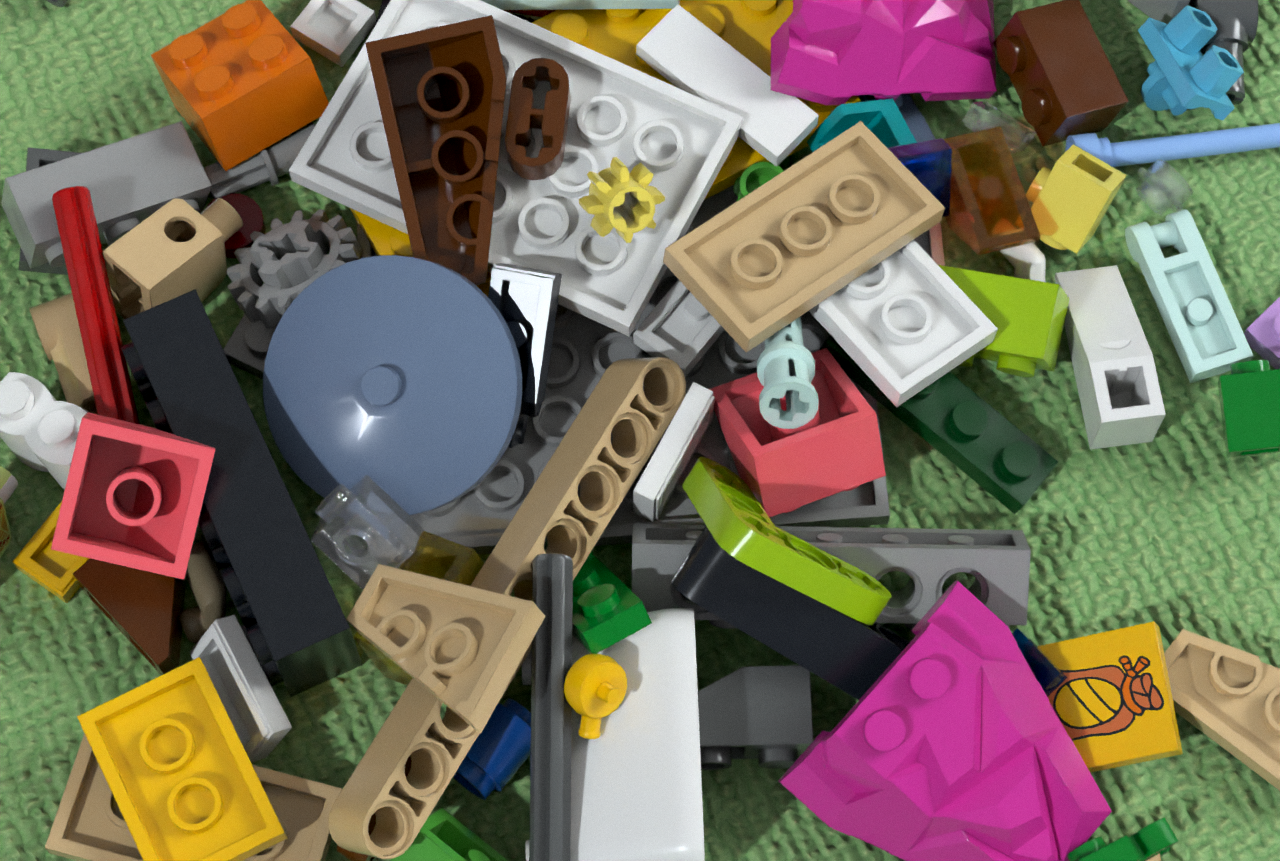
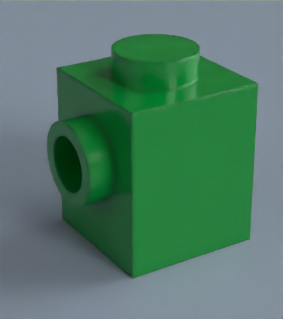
(1250, 408)

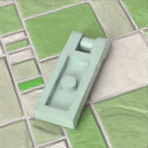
(1189, 296)

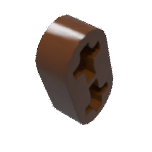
(551, 119)

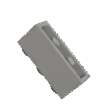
(125, 186)

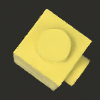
(1072, 198)

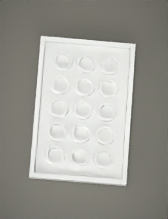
(540, 221)

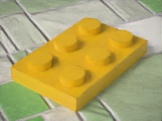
(181, 771)

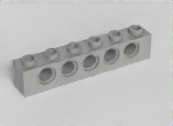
(927, 555)

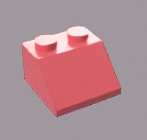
(807, 462)
(133, 496)

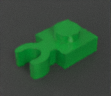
(1140, 846)

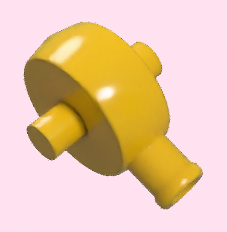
(594, 691)

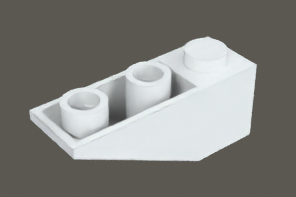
(1110, 359)

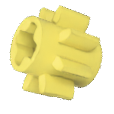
(631, 210)

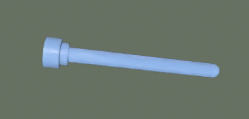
(1178, 146)

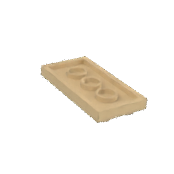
(803, 236)
(94, 829)

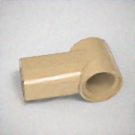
(62, 343)

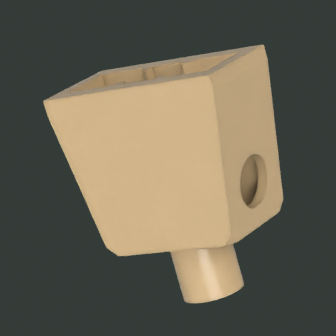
(170, 255)

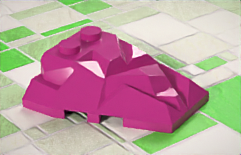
(885, 50)
(953, 752)

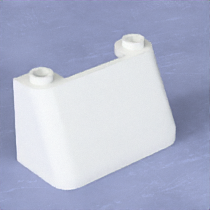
(641, 779)

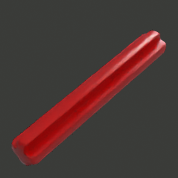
(94, 304)

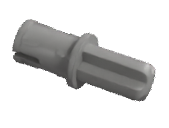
(260, 168)

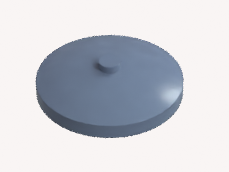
(393, 378)

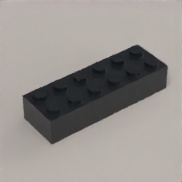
(245, 502)

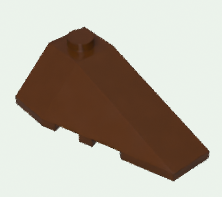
(443, 131)

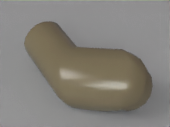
(208, 591)

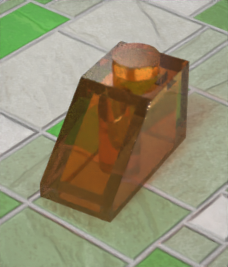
(987, 194)

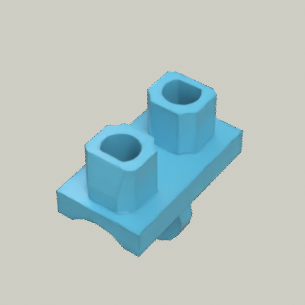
(1181, 74)

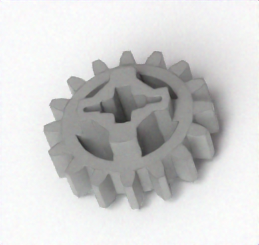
(288, 262)

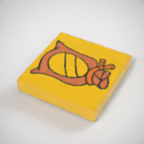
(1116, 696)

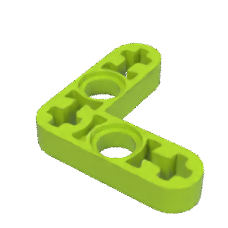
(752, 538)

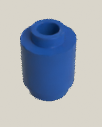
(497, 750)

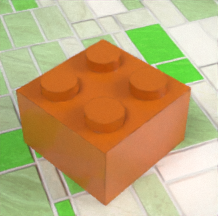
(241, 82)

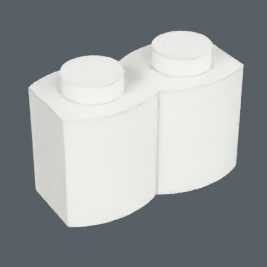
(38, 426)

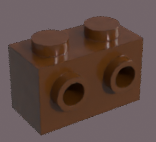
(1059, 71)

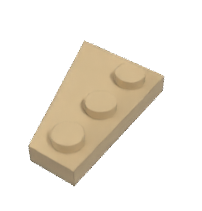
(447, 636)

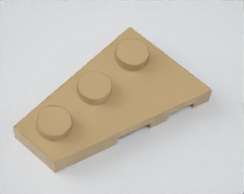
(1228, 699)

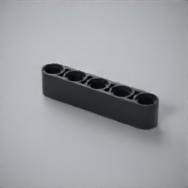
(786, 620)

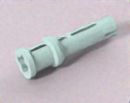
(787, 371)

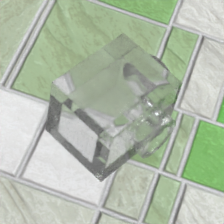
(364, 530)

